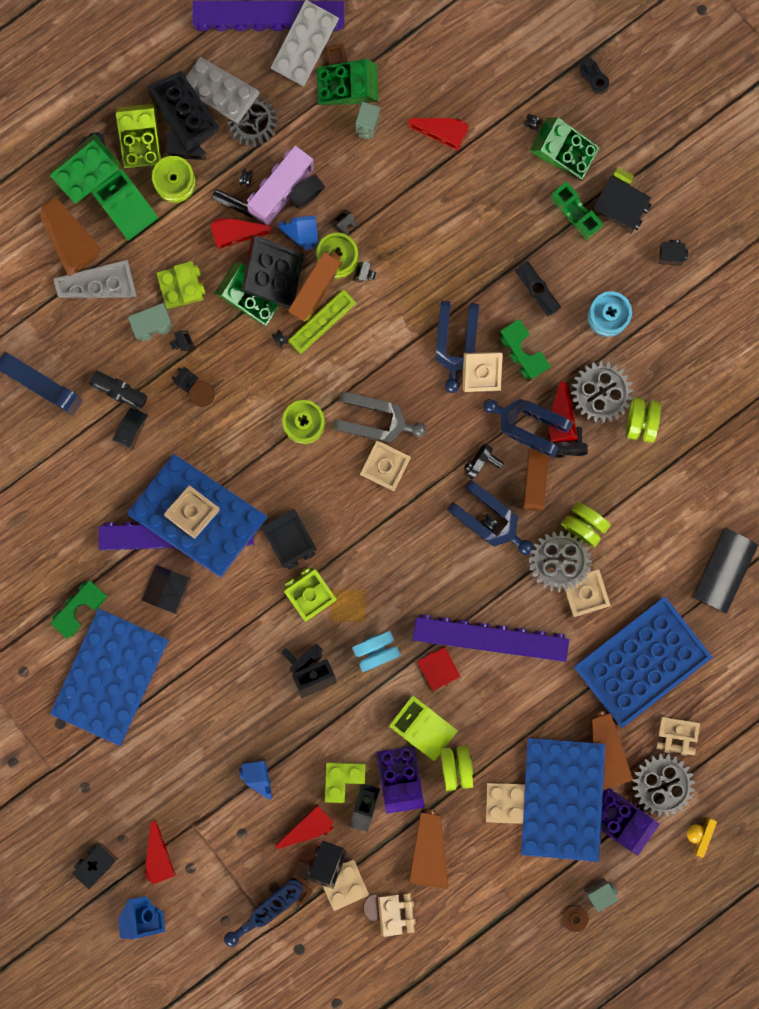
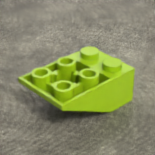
(138, 135)
(423, 728)

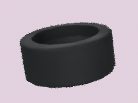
(306, 191)

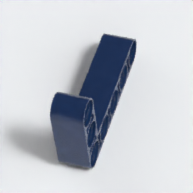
(40, 384)

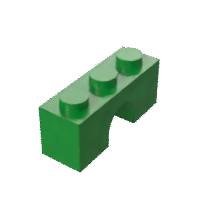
(583, 220)
(531, 365)
(66, 620)

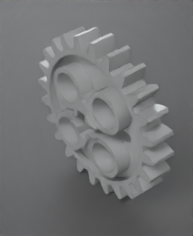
(592, 378)
(560, 545)
(657, 768)

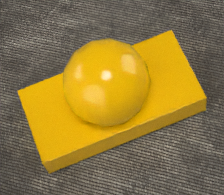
(701, 836)

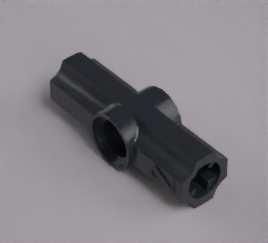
(531, 278)
(118, 390)

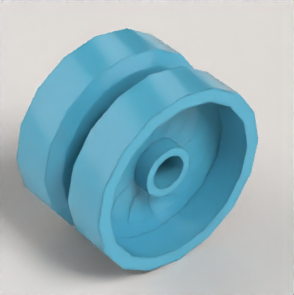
(605, 324)
(376, 651)

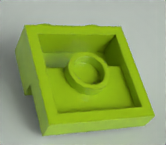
(181, 285)
(308, 593)

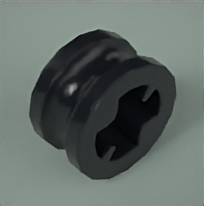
(532, 122)
(246, 177)
(279, 338)
(490, 523)

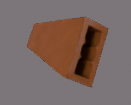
(69, 238)
(316, 286)
(535, 481)
(616, 765)
(429, 856)

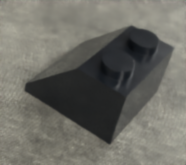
(166, 589)

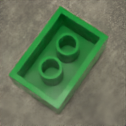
(84, 168)

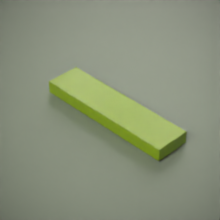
(322, 321)

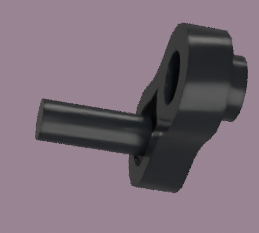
(591, 73)
(576, 448)
(484, 453)
(312, 655)

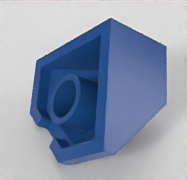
(301, 231)
(257, 777)
(140, 919)

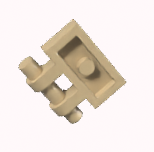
(680, 730)
(390, 917)

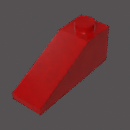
(444, 130)
(232, 231)
(563, 407)
(310, 827)
(158, 860)

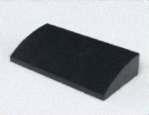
(183, 110)
(725, 570)

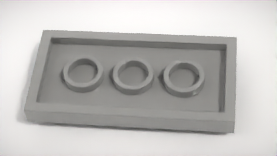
(304, 43)
(221, 90)

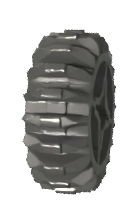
(260, 117)

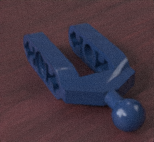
(452, 363)
(511, 412)
(509, 531)
(255, 920)

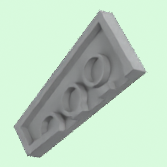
(100, 282)

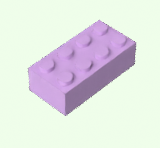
(276, 189)

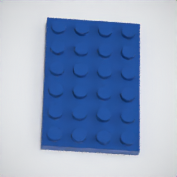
(222, 537)
(643, 662)
(109, 677)
(563, 799)

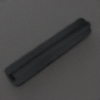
(231, 202)

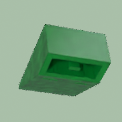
(348, 83)
(564, 147)
(124, 204)
(231, 292)

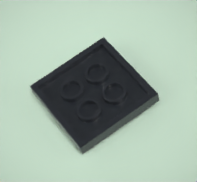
(272, 272)

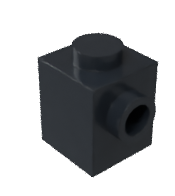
(673, 253)

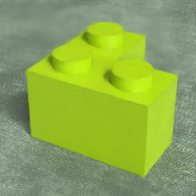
(338, 775)

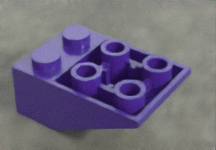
(400, 779)
(626, 822)

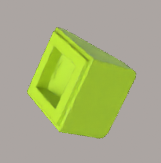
(623, 176)

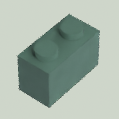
(368, 120)
(150, 322)
(602, 894)

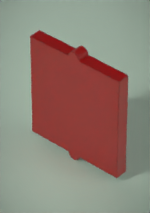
(438, 669)

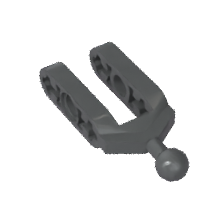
(397, 423)

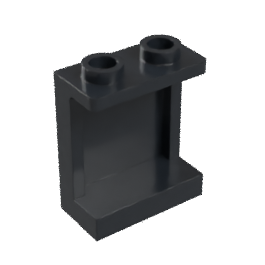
(622, 204)
(289, 539)

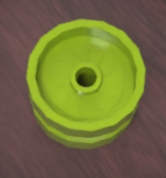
(178, 169)
(342, 245)
(300, 411)
(644, 420)
(585, 524)
(458, 767)

